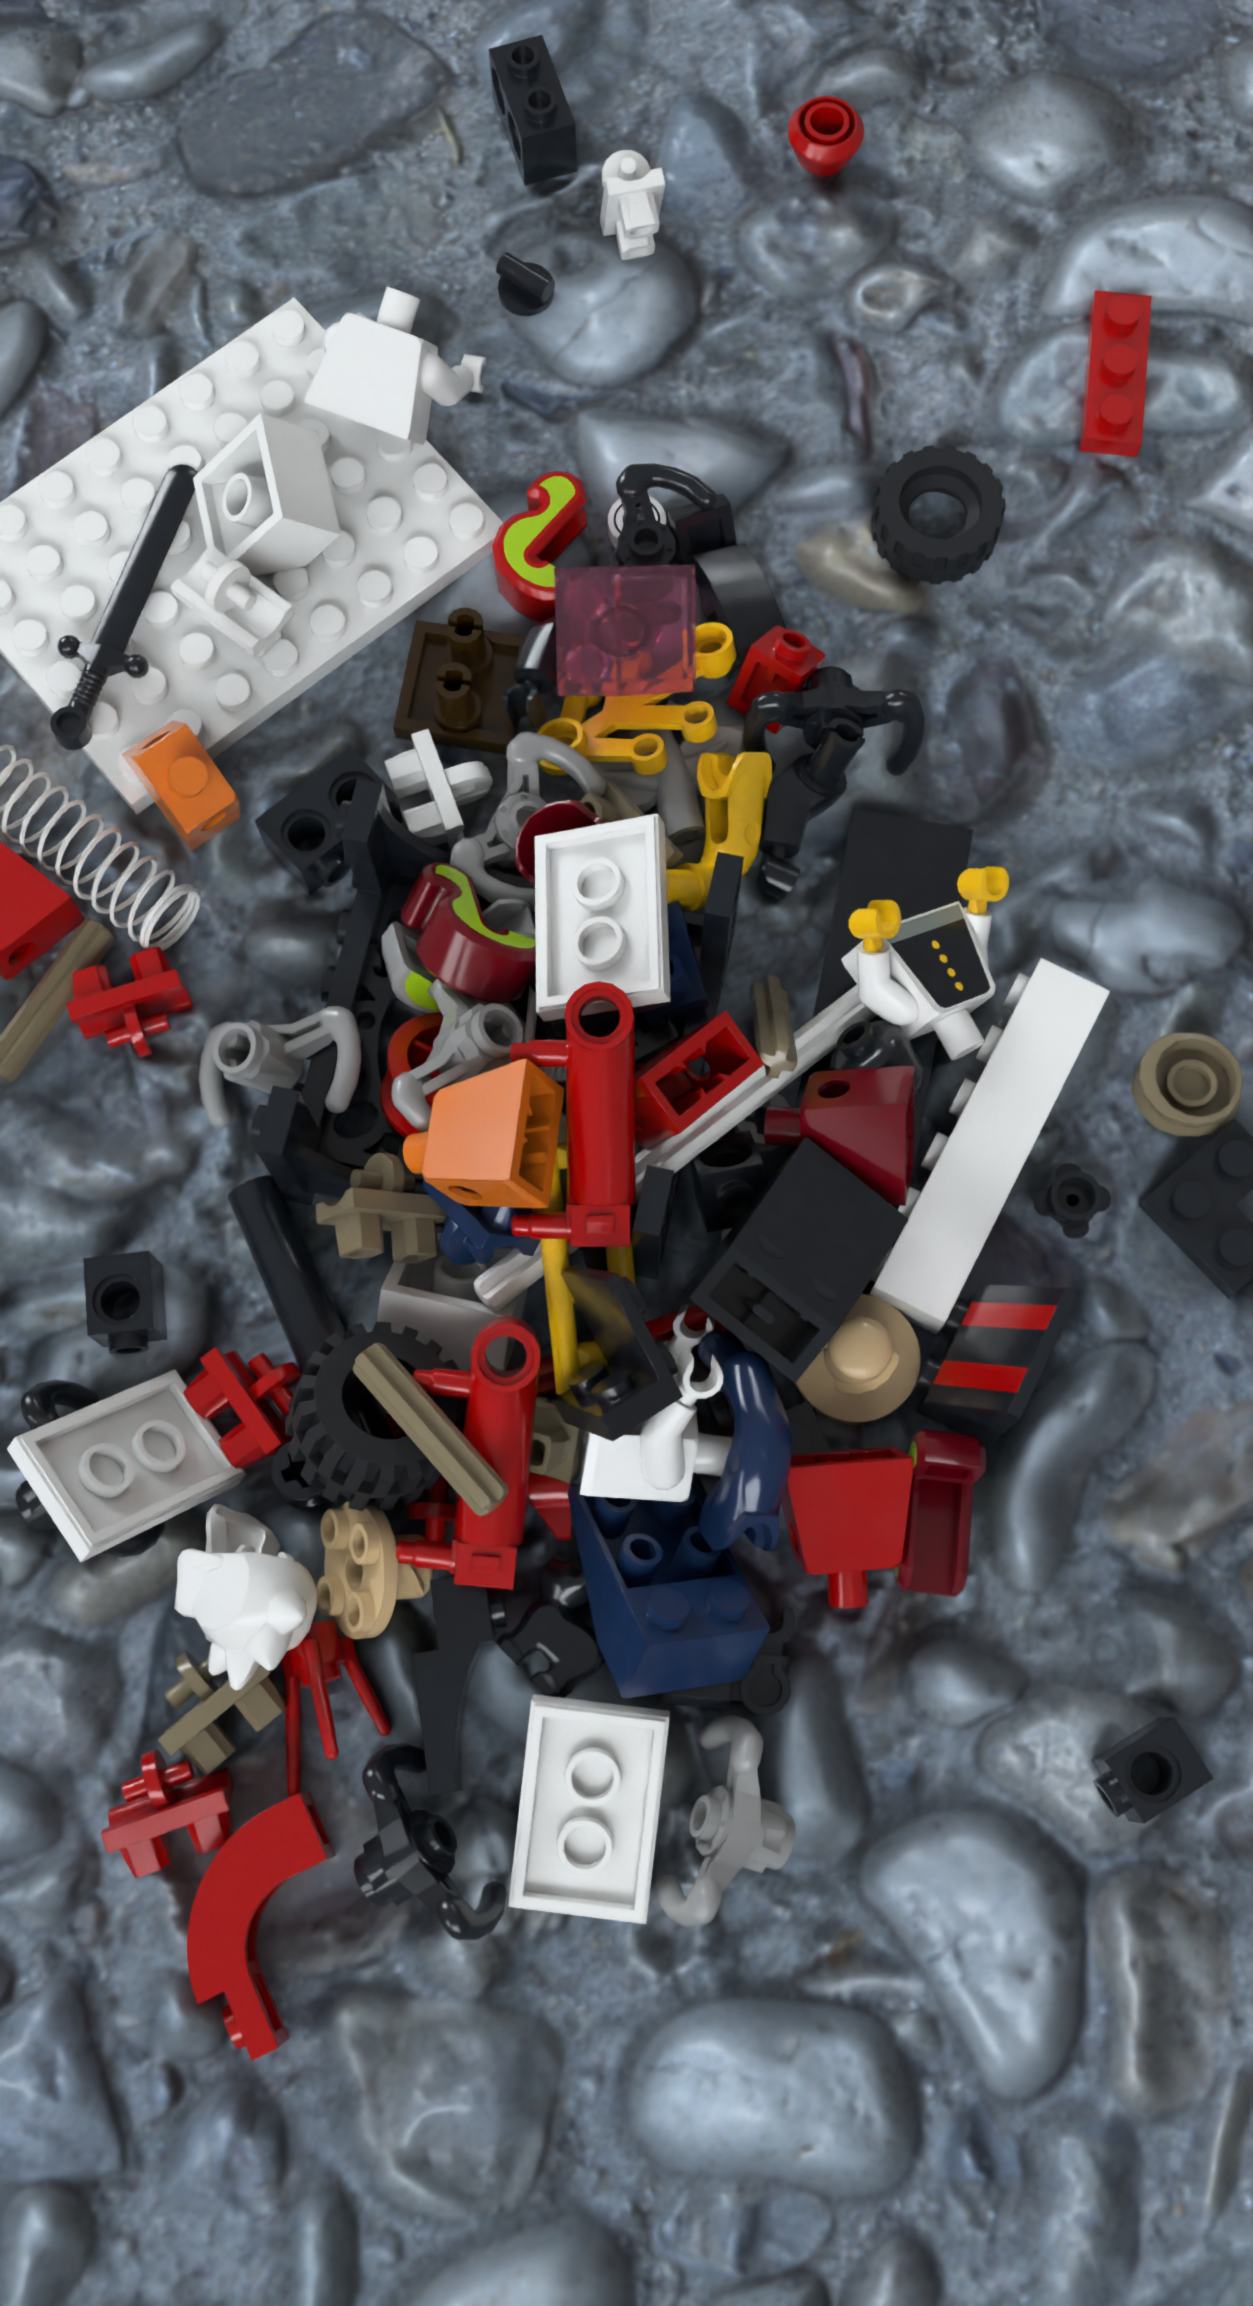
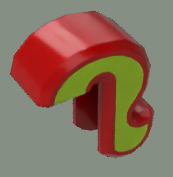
(535, 539)

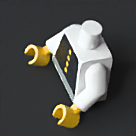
(930, 966)

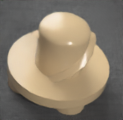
(864, 1366)
(363, 1571)

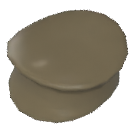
(1188, 1084)

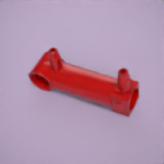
(597, 1125)
(501, 1430)

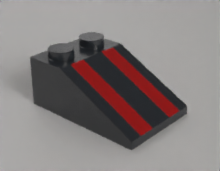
(992, 1357)

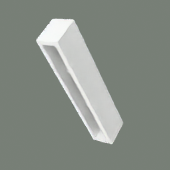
(988, 1144)

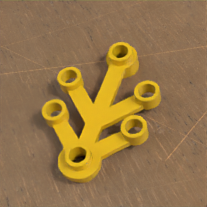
(639, 712)

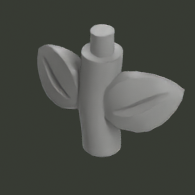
(676, 785)

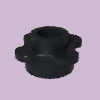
(1072, 1182)

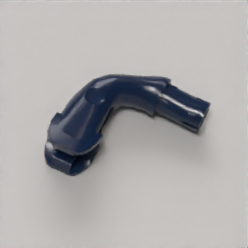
(760, 1452)

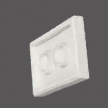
(602, 914)
(124, 1464)
(589, 1808)

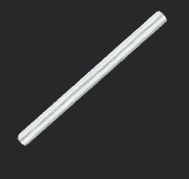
(812, 1042)

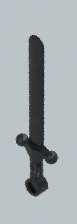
(105, 652)

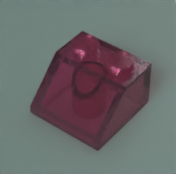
(625, 629)

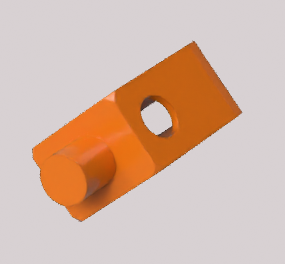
(184, 783)
(492, 1138)

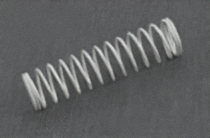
(189, 908)

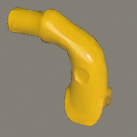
(733, 820)

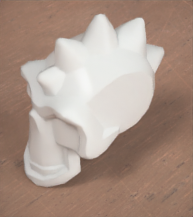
(244, 1595)

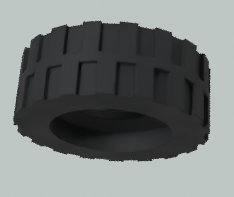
(948, 473)

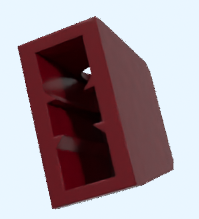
(860, 1121)

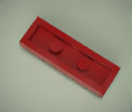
(1115, 373)

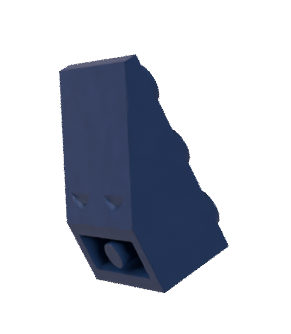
(661, 1598)

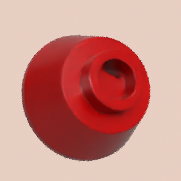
(825, 134)

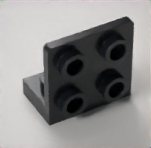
(639, 1367)

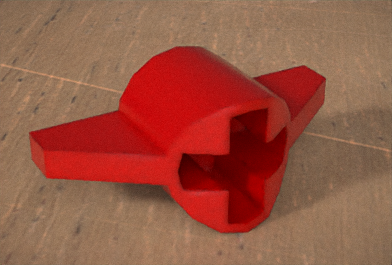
(551, 1502)

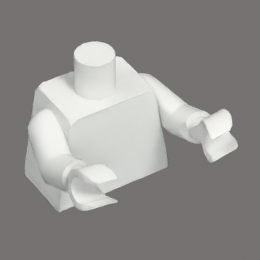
(386, 374)
(665, 1450)

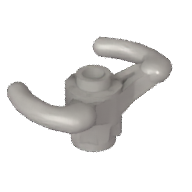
(499, 838)
(470, 1042)
(275, 1056)
(729, 1827)

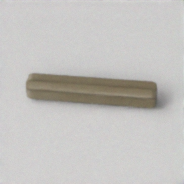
(49, 997)
(773, 1027)
(430, 1429)

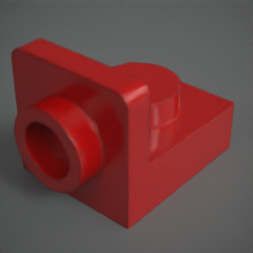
(775, 662)

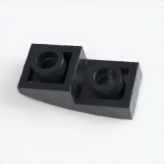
(738, 594)

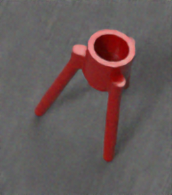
(315, 1664)

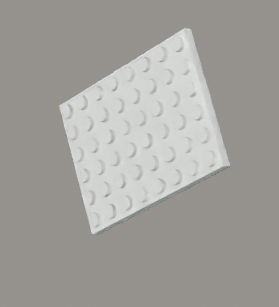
(69, 531)

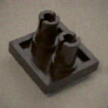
(458, 684)

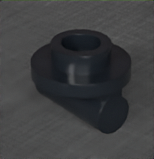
(524, 286)

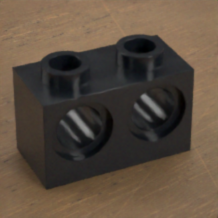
(533, 110)
(313, 812)

